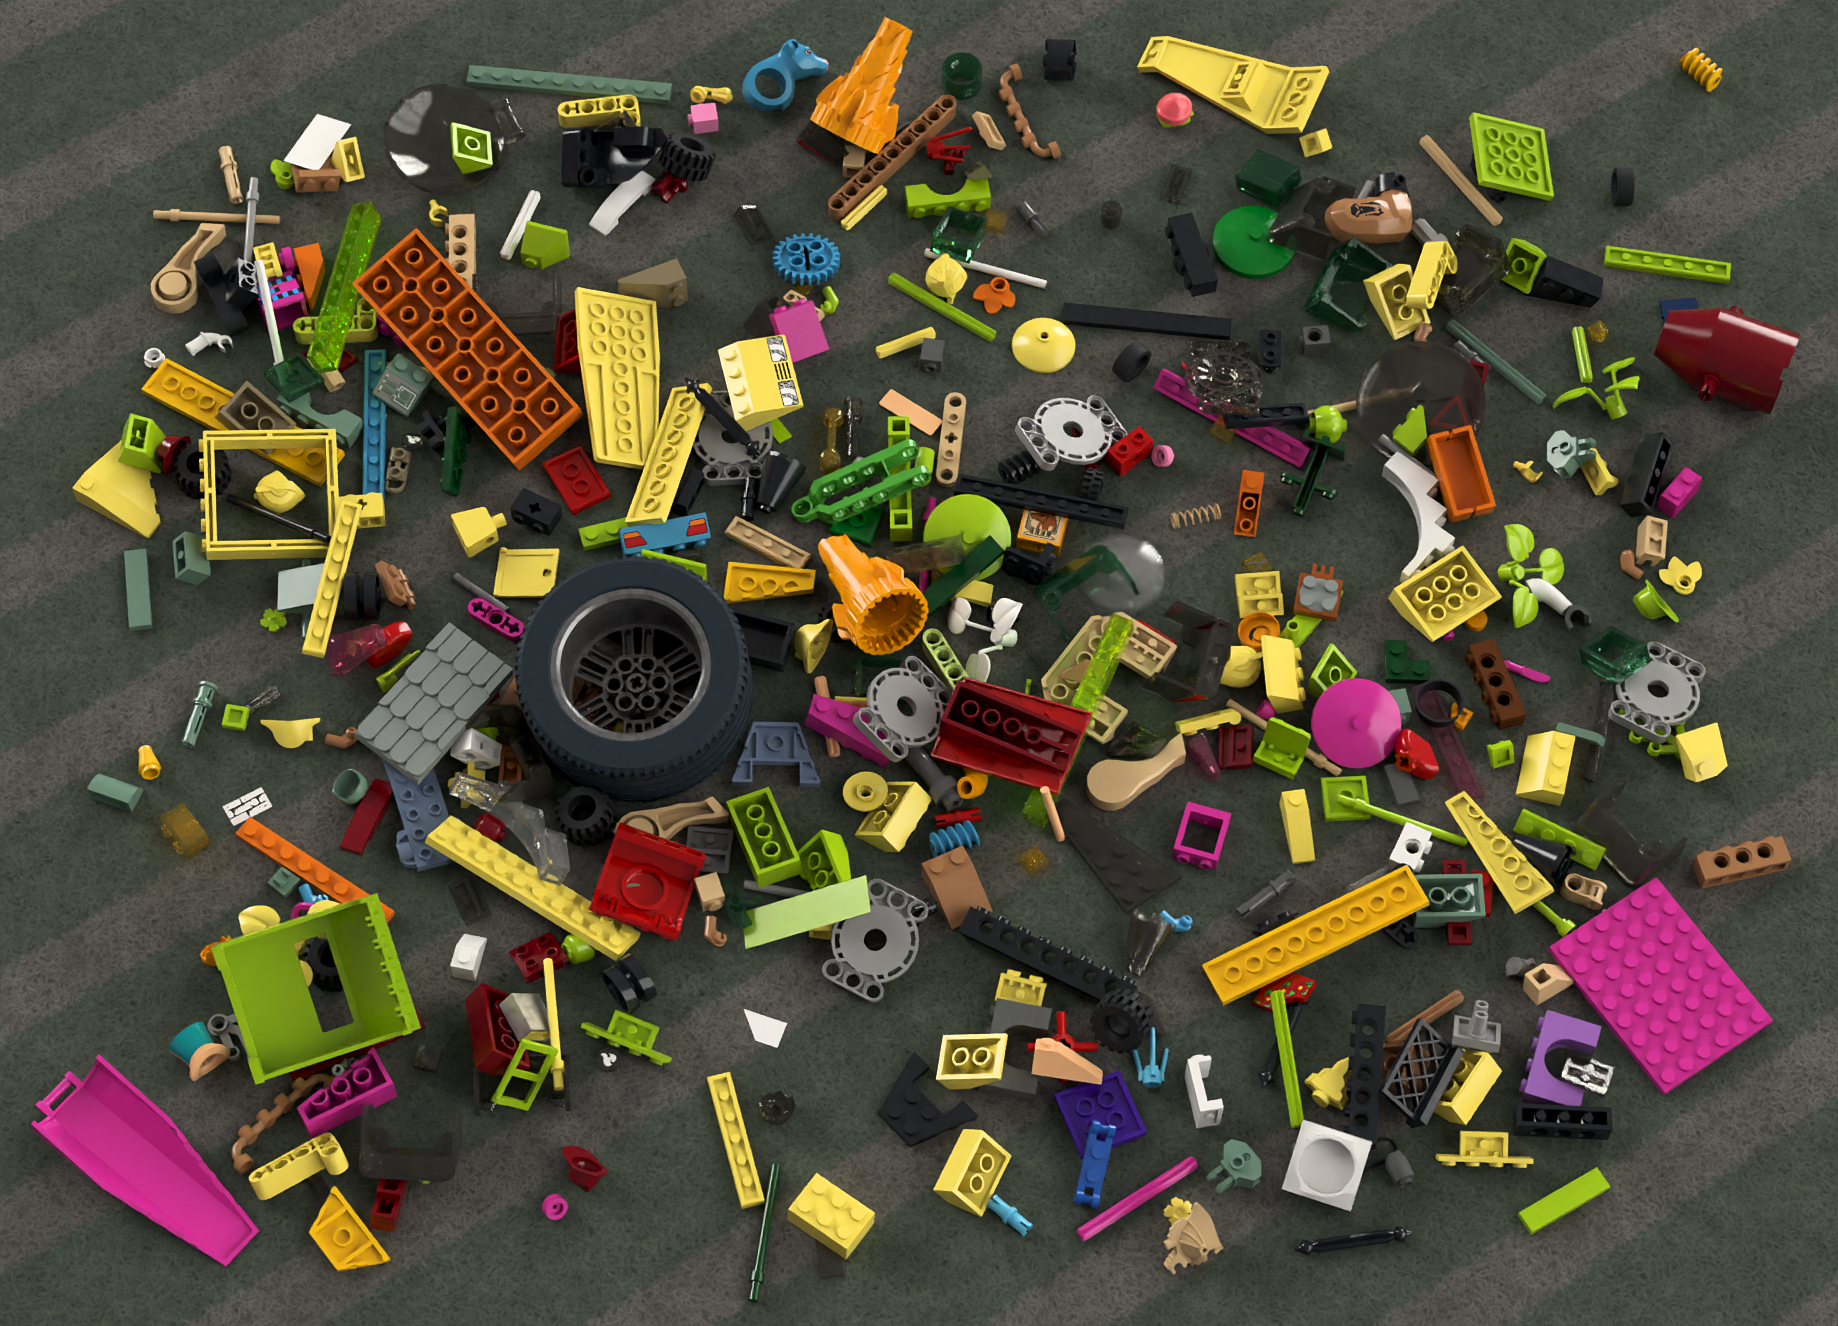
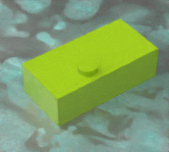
(764, 837)

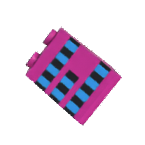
(286, 300)

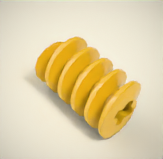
(1700, 69)

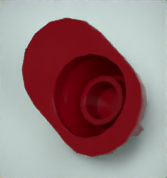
(169, 449)
(583, 1167)

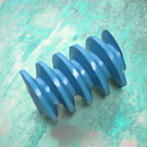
(953, 838)

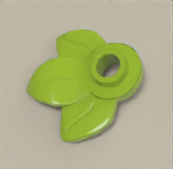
(282, 174)

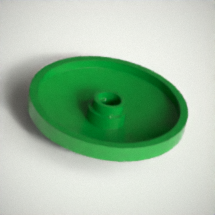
(1244, 245)

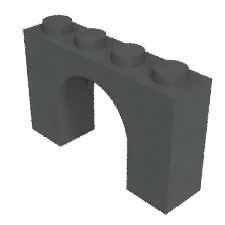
(1017, 1018)

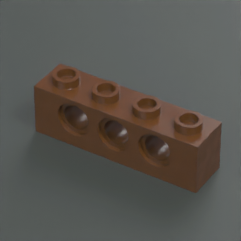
(1488, 654)

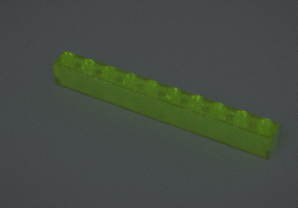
(341, 295)
(1089, 697)

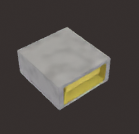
(527, 1016)

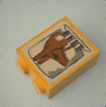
(1038, 529)

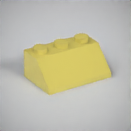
(1283, 674)
(1545, 767)
(895, 819)
(1468, 1086)
(972, 1171)

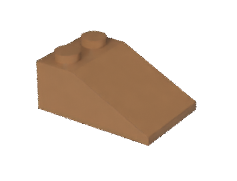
(954, 885)

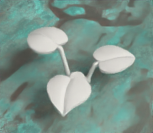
(1003, 615)

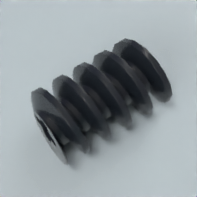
(1017, 467)

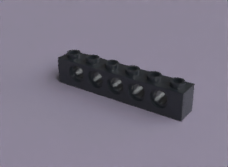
(1374, 1017)

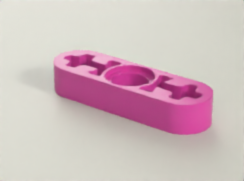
(492, 611)

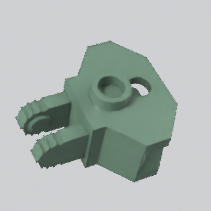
(1568, 453)
(1237, 1167)

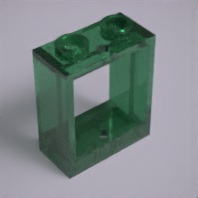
(953, 246)
(869, 660)
(1616, 671)

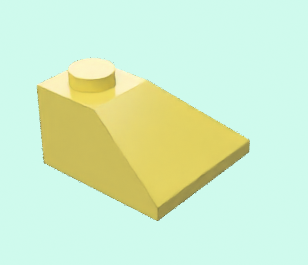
(1701, 752)

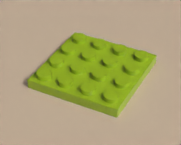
(1511, 156)

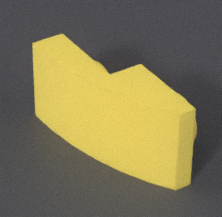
(977, 593)

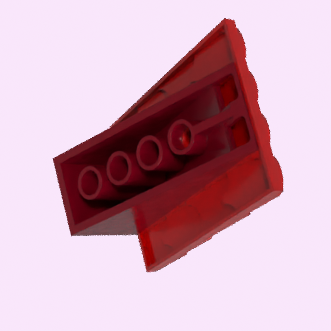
(1009, 735)

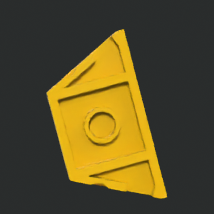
(344, 1236)

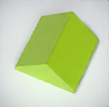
(471, 148)
(1330, 670)

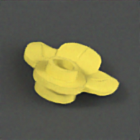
(1680, 573)

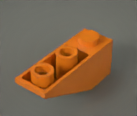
(312, 270)
(1249, 503)

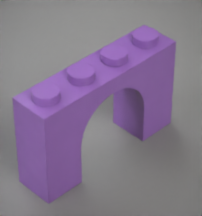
(1556, 1032)

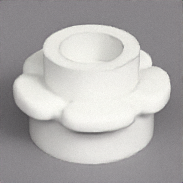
(150, 355)

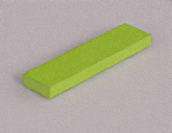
(1563, 1200)

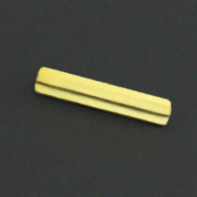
(863, 207)
(904, 342)

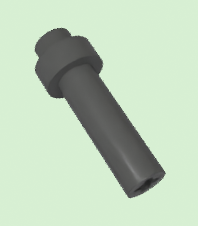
(942, 788)

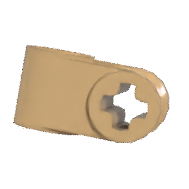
(1585, 891)

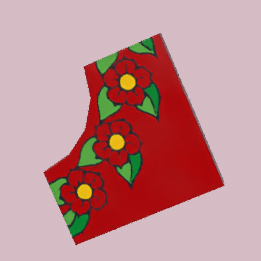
(1294, 987)

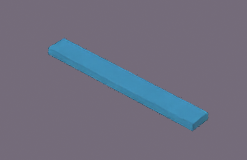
(374, 425)

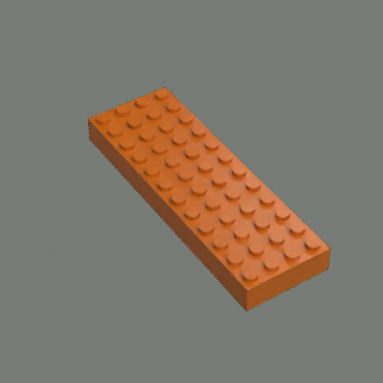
(468, 349)

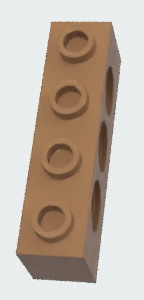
(1711, 875)

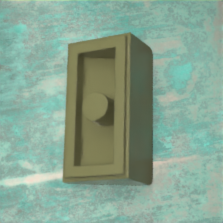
(977, 171)

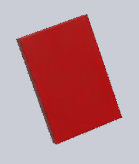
(576, 480)

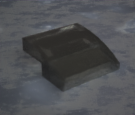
(1586, 1074)

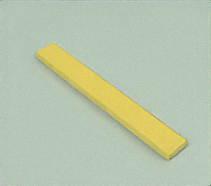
(332, 579)

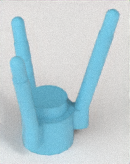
(1151, 1075)

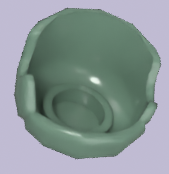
(350, 787)

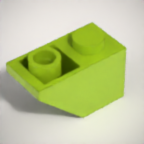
(1412, 434)

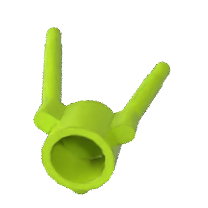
(389, 679)

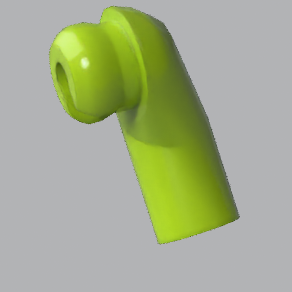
(831, 301)

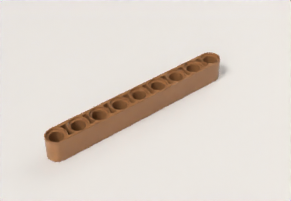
(892, 157)

